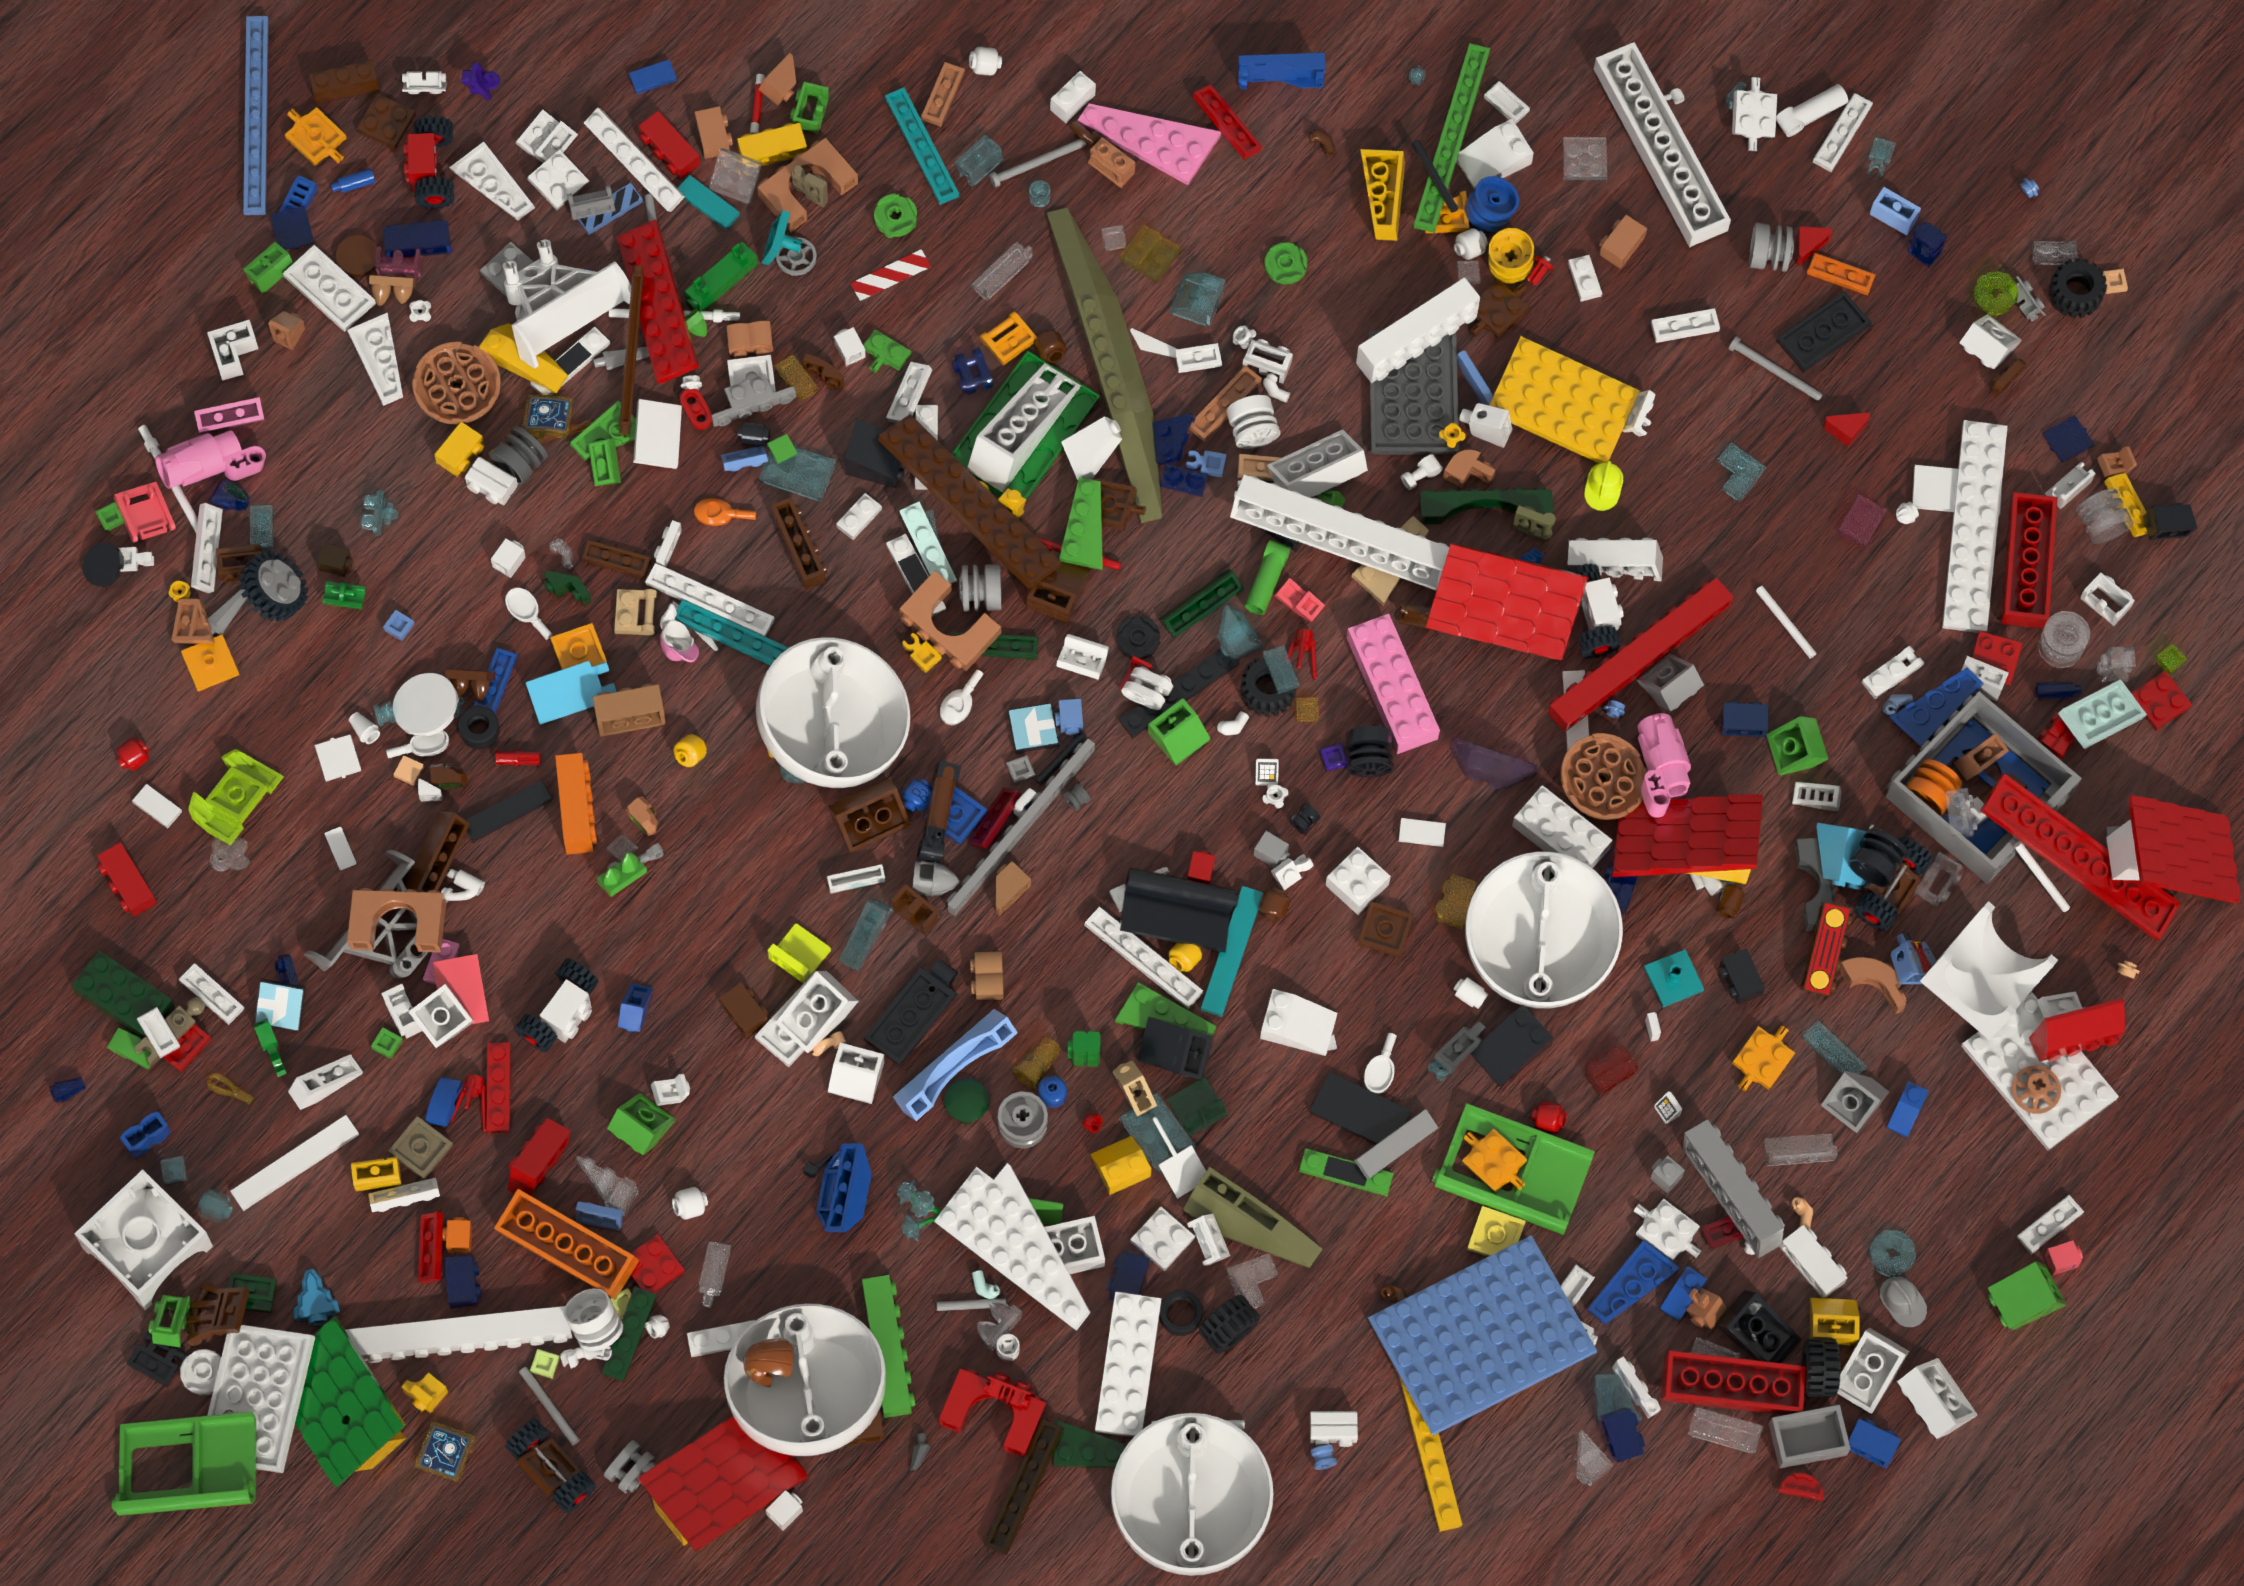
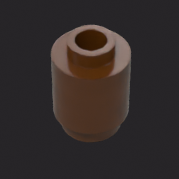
(1730, 901)

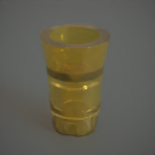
(1036, 1063)

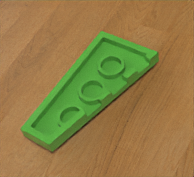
(1084, 529)
(1147, 1003)

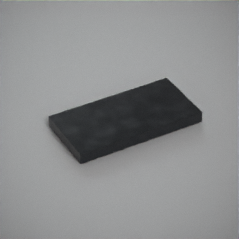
(1823, 331)
(1358, 1109)

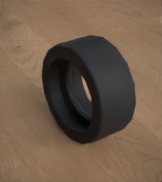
(1181, 1295)

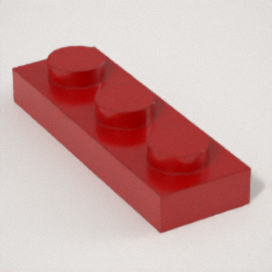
(430, 1247)

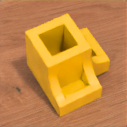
(425, 1393)

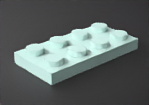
(2102, 714)

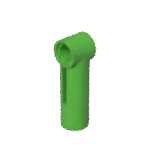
(1267, 577)

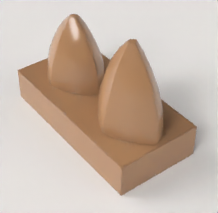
(382, 286)

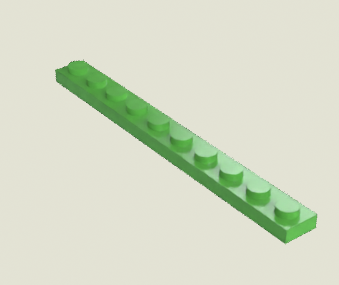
(1452, 135)

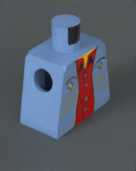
(1911, 959)

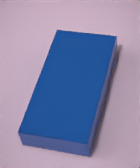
(652, 76)

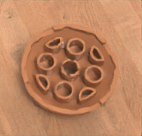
(451, 365)
(1615, 761)

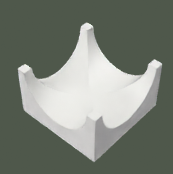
(1984, 976)
(142, 1237)

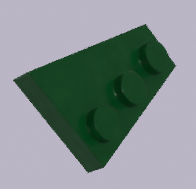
(1085, 1449)

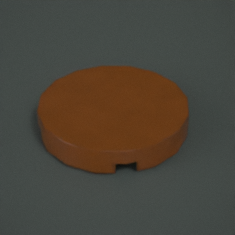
(356, 255)

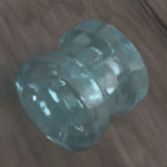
(1039, 188)
(384, 713)

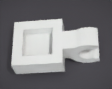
(133, 559)
(1288, 871)

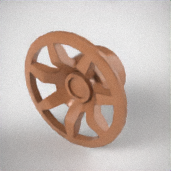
(2037, 1088)

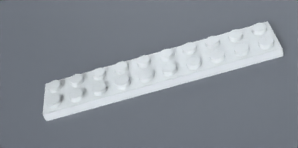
(1974, 527)

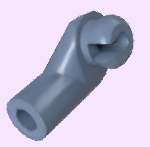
(1895, 701)

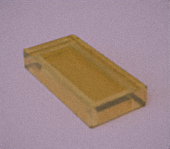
(796, 376)

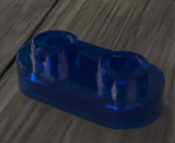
(286, 969)

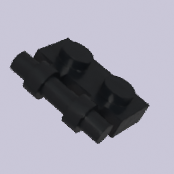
(153, 1365)

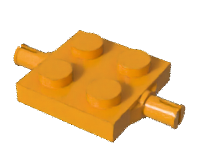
(315, 136)
(1763, 1058)
(1494, 1160)

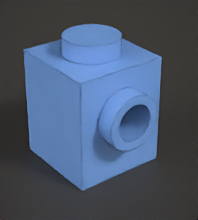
(1070, 716)

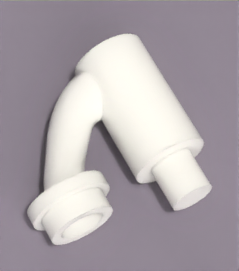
(471, 884)

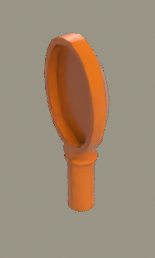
(718, 512)

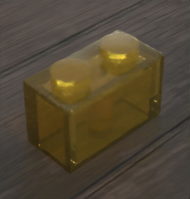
(1456, 900)

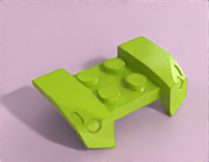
(233, 796)

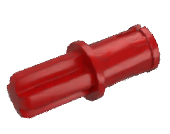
(517, 758)

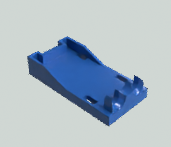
(1300, 70)

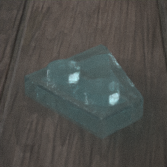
(1611, 1395)

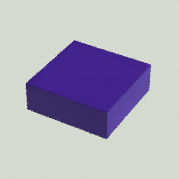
(1333, 757)

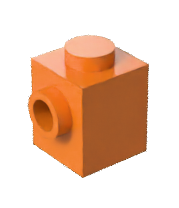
(458, 1235)

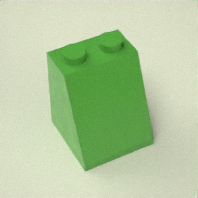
(2026, 1296)

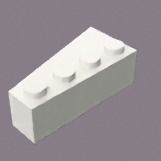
(1618, 556)

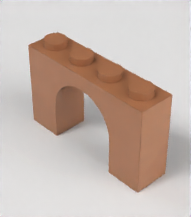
(819, 159)
(962, 648)
(371, 905)

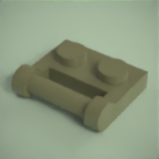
(1527, 520)

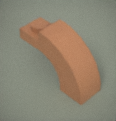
(1877, 974)

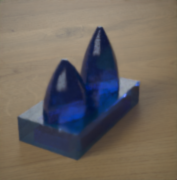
(1184, 480)

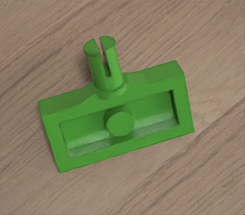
(886, 352)

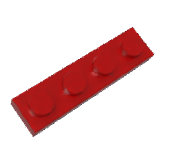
(1227, 121)
(498, 1087)

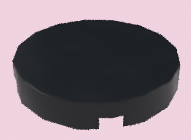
(103, 564)
(1138, 637)

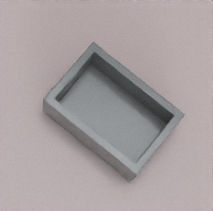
(1809, 1436)

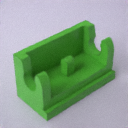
(268, 267)

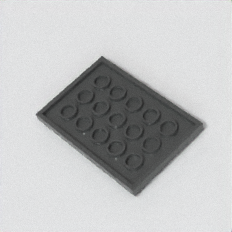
(1416, 403)

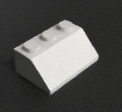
(1937, 1398)

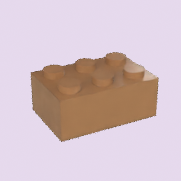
(629, 709)

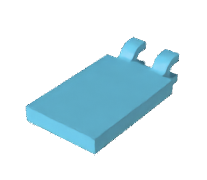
(567, 690)

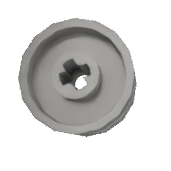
(1022, 1133)

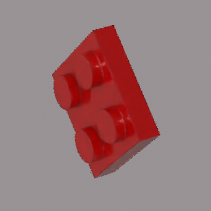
(2161, 700)
(655, 1266)

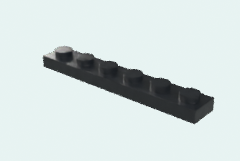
(1184, 687)

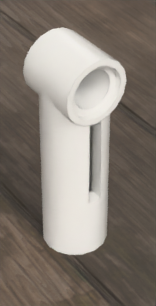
(1794, 119)

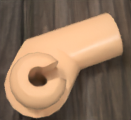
(1804, 1210)

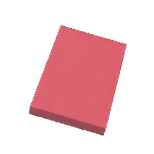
(466, 983)

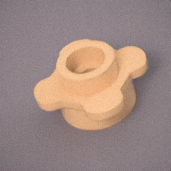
(2127, 969)

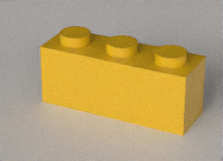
(773, 144)

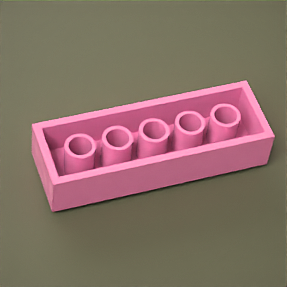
(1393, 683)

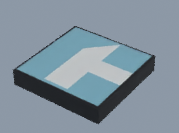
(1033, 728)
(280, 1004)

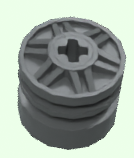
(518, 454)

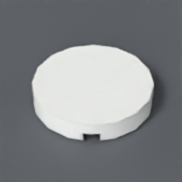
(200, 1371)

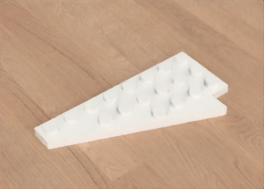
(1006, 1232)

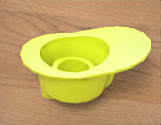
(1603, 486)

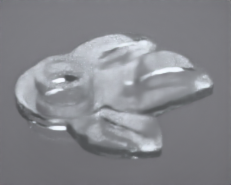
(232, 855)

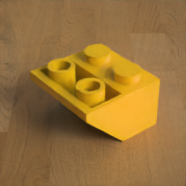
(1834, 1320)

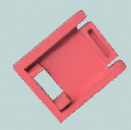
(145, 517)

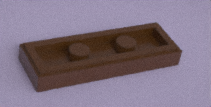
(616, 559)

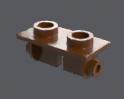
(1414, 615)

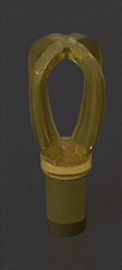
(235, 1093)

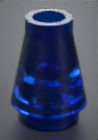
(66, 1089)

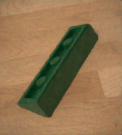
(1201, 603)

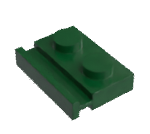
(260, 1291)

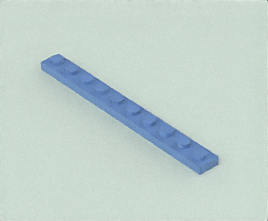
(256, 115)

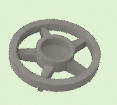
(797, 259)

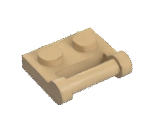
(628, 610)

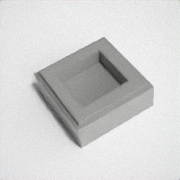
(1020, 769)

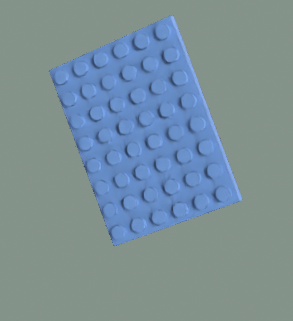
(1482, 1335)

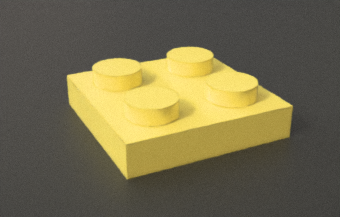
(1494, 1232)

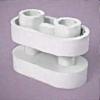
(1147, 688)

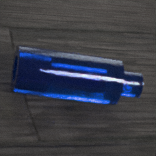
(2056, 689)

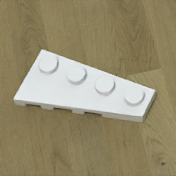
(376, 350)

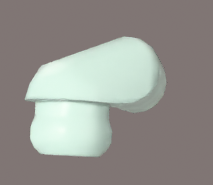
(983, 1288)

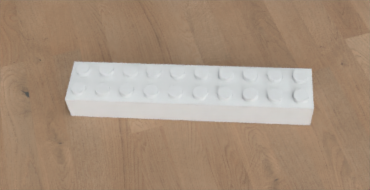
(1662, 144)
(1339, 531)

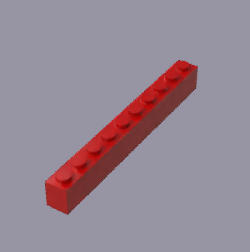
(1640, 654)

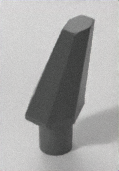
(919, 1451)

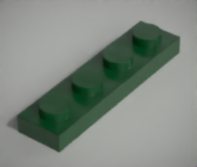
(633, 1327)

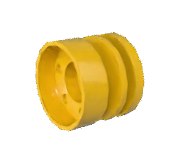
(1506, 245)

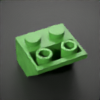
(1178, 732)

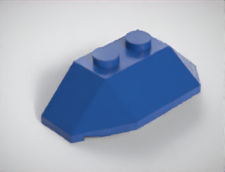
(844, 1188)

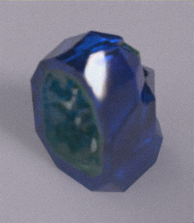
(230, 496)

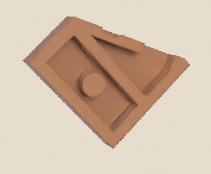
(192, 623)

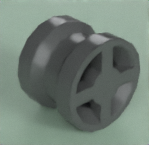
(1076, 797)

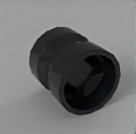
(1305, 818)

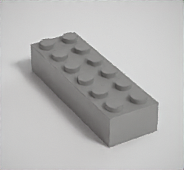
(1733, 1188)

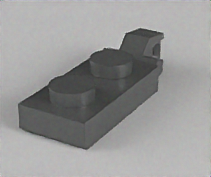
(1460, 1046)

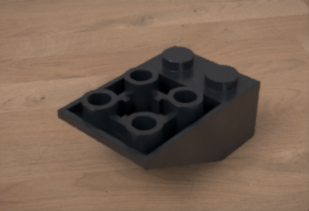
(1175, 1048)

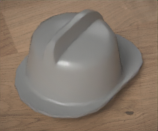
(1903, 1301)

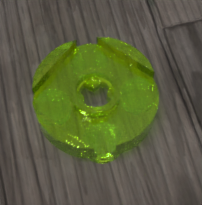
(1987, 284)

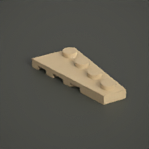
(1380, 583)

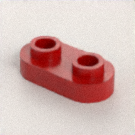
(696, 410)

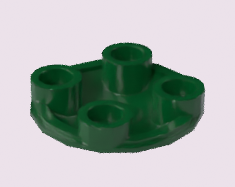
(967, 1100)

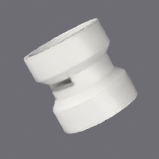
(1010, 1344)

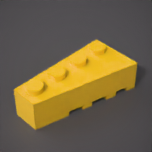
(1384, 185)

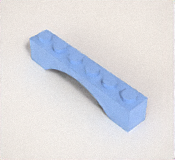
(924, 1089)

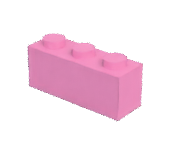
(229, 415)

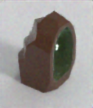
(447, 777)

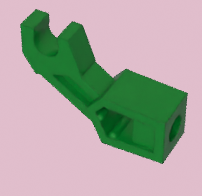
(269, 1043)

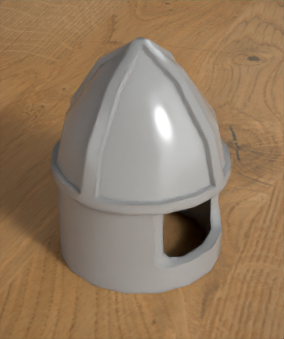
(933, 879)

